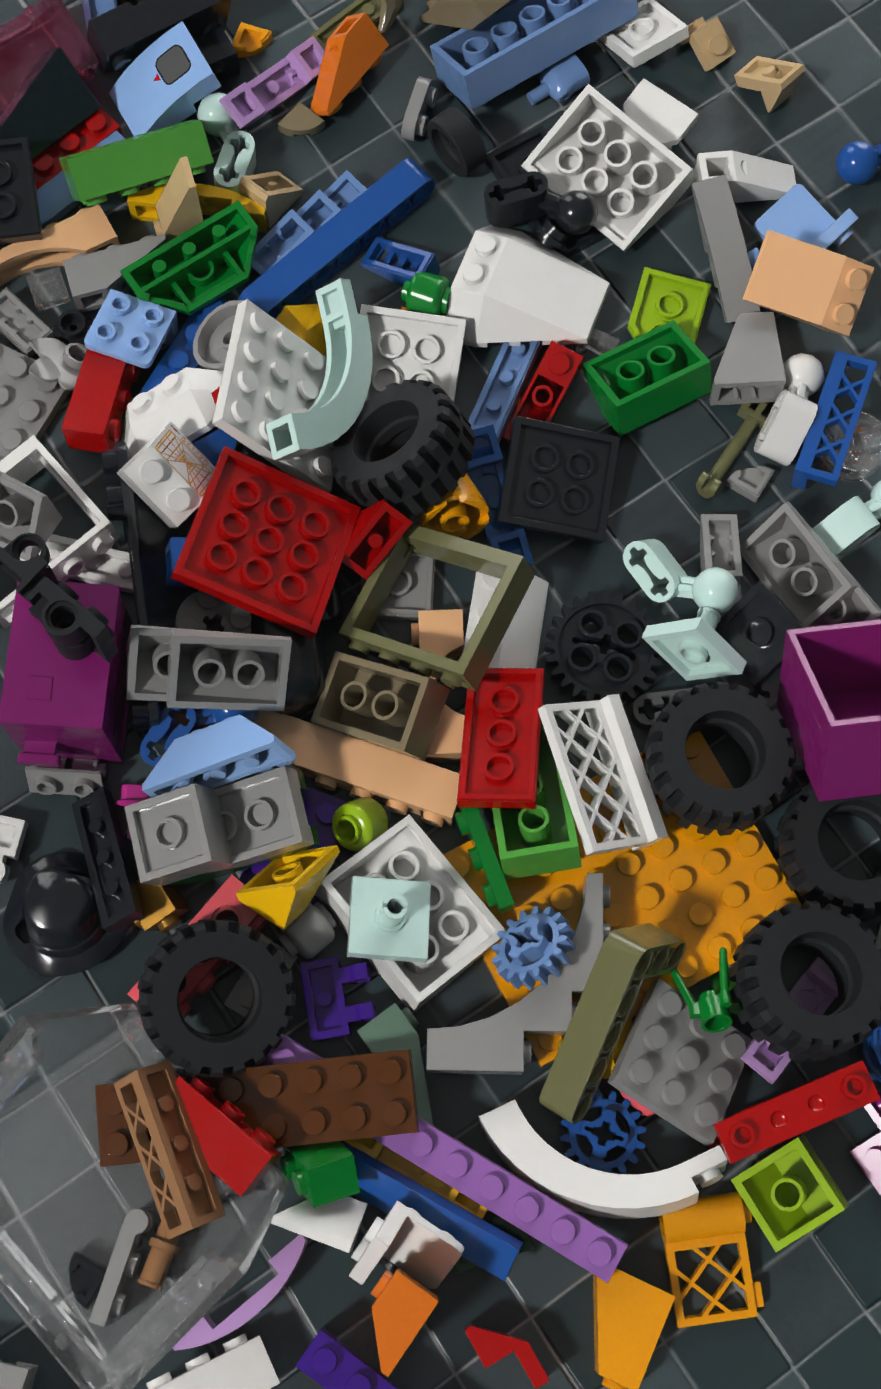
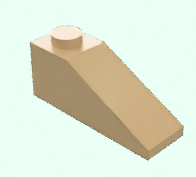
(179, 203)

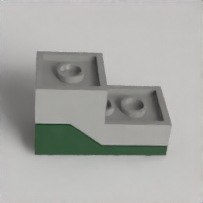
(219, 831)

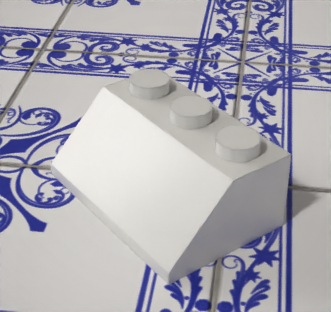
(522, 638)

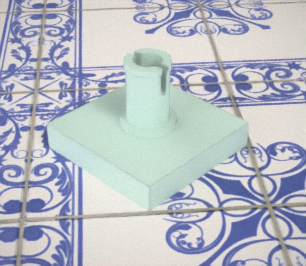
(695, 646)
(389, 919)

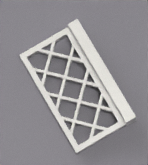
(621, 768)

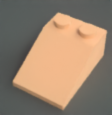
(808, 283)

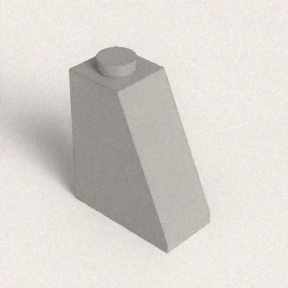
(751, 363)

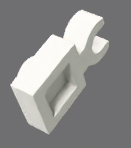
(11, 840)

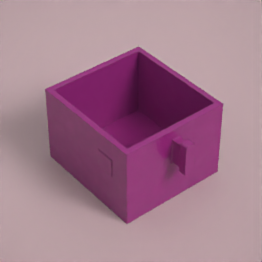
(61, 704)
(834, 706)

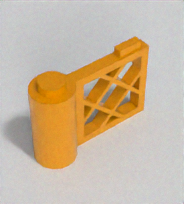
(708, 1223)

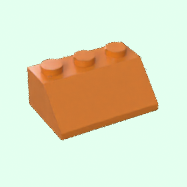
(399, 1314)

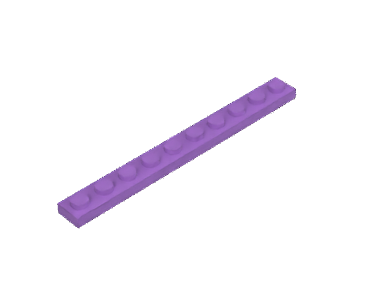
(493, 1186)

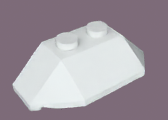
(179, 398)

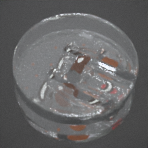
(864, 450)

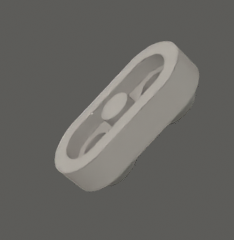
(415, 117)

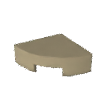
(301, 121)

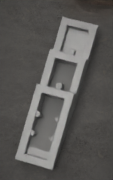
(724, 244)
(721, 545)

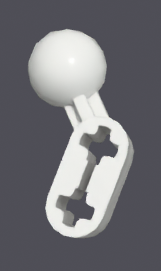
(792, 410)

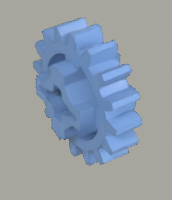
(533, 947)

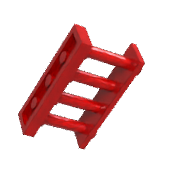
(794, 1111)

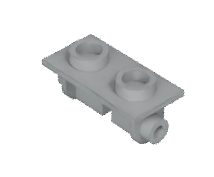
(80, 780)

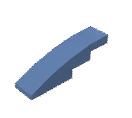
(299, 225)

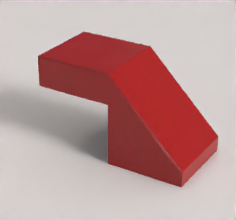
(495, 1345)

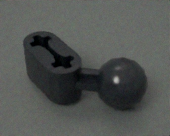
(528, 198)

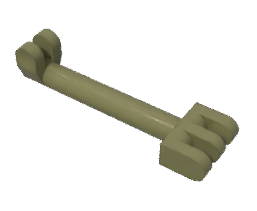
(710, 482)

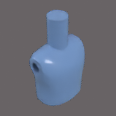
(560, 80)

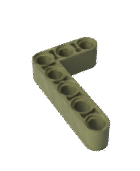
(601, 1014)

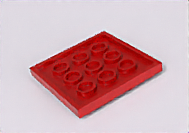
(266, 542)

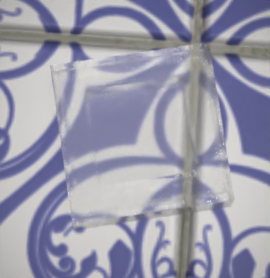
(48, 289)

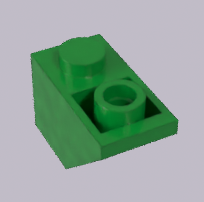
(321, 1171)

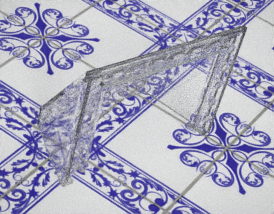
(64, 1202)

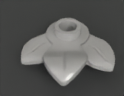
(57, 361)

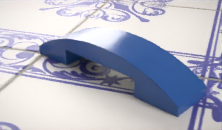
(487, 475)

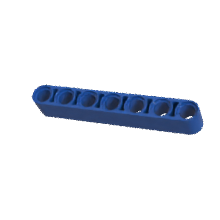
(341, 238)

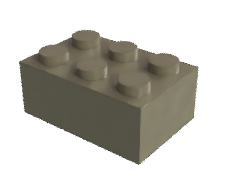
(381, 705)

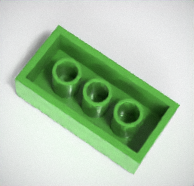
(134, 161)
(541, 837)

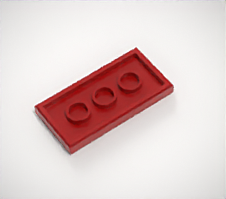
(502, 740)

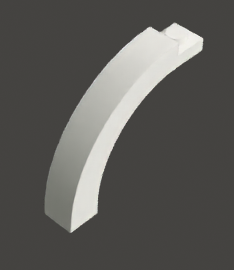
(590, 1189)

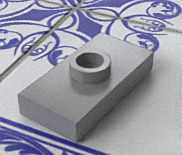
(20, 323)

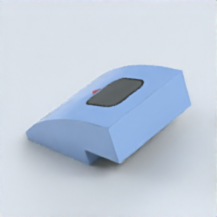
(164, 83)

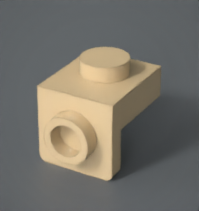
(709, 42)

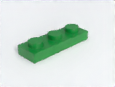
(484, 858)

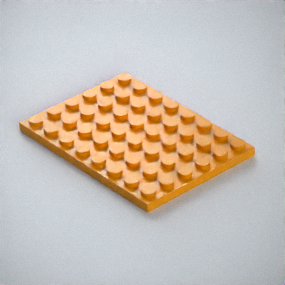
(687, 884)

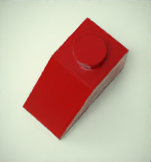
(374, 536)

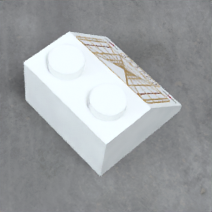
(169, 475)

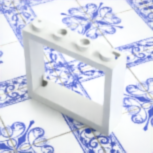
(96, 541)

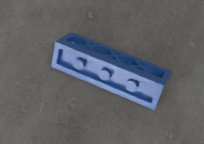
(826, 406)

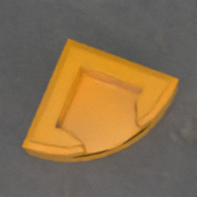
(251, 40)

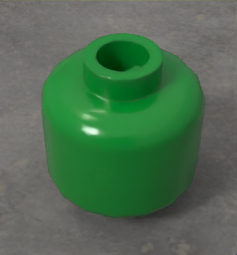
(427, 293)

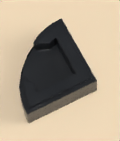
(85, 1279)

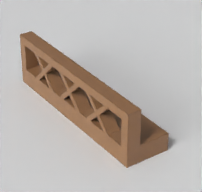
(172, 1147)

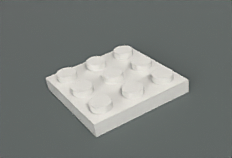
(414, 348)

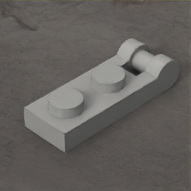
(122, 1265)

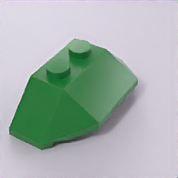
(197, 263)

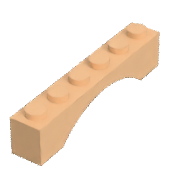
(81, 233)

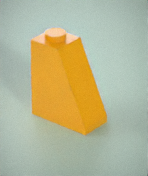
(626, 1327)

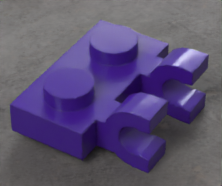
(326, 1000)

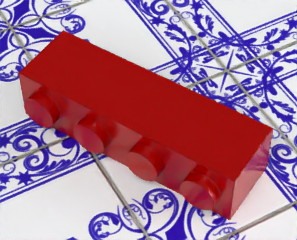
(98, 402)

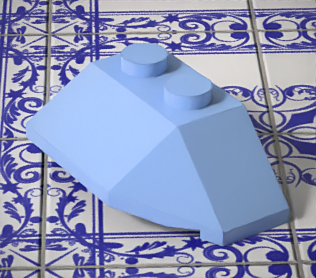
(218, 756)

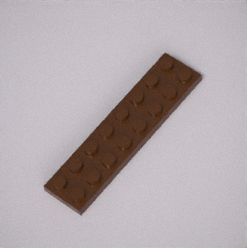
(295, 1102)

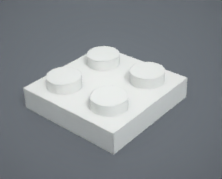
(646, 34)

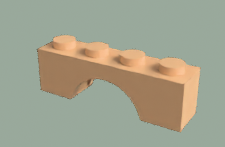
(443, 635)

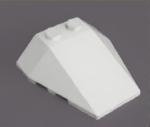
(523, 292)

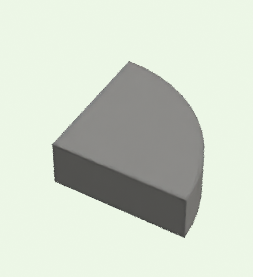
(750, 481)

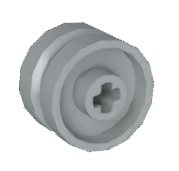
(214, 336)

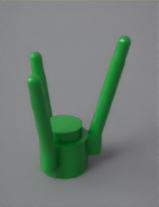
(713, 1004)

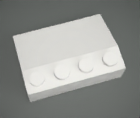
(613, 161)
(458, 920)

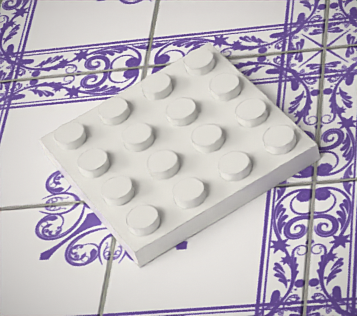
(266, 378)

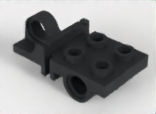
(55, 604)

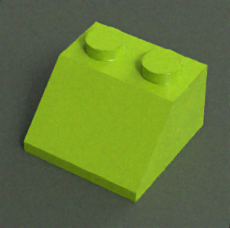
(790, 1193)

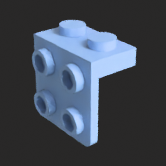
(804, 219)
(131, 329)

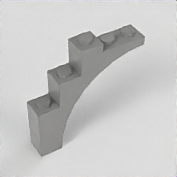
(498, 1042)

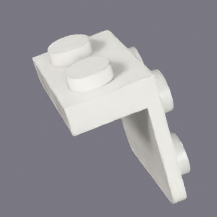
(409, 1244)

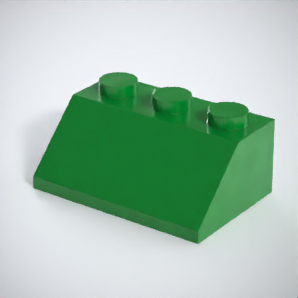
(648, 377)

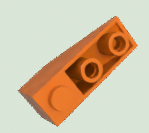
(347, 57)

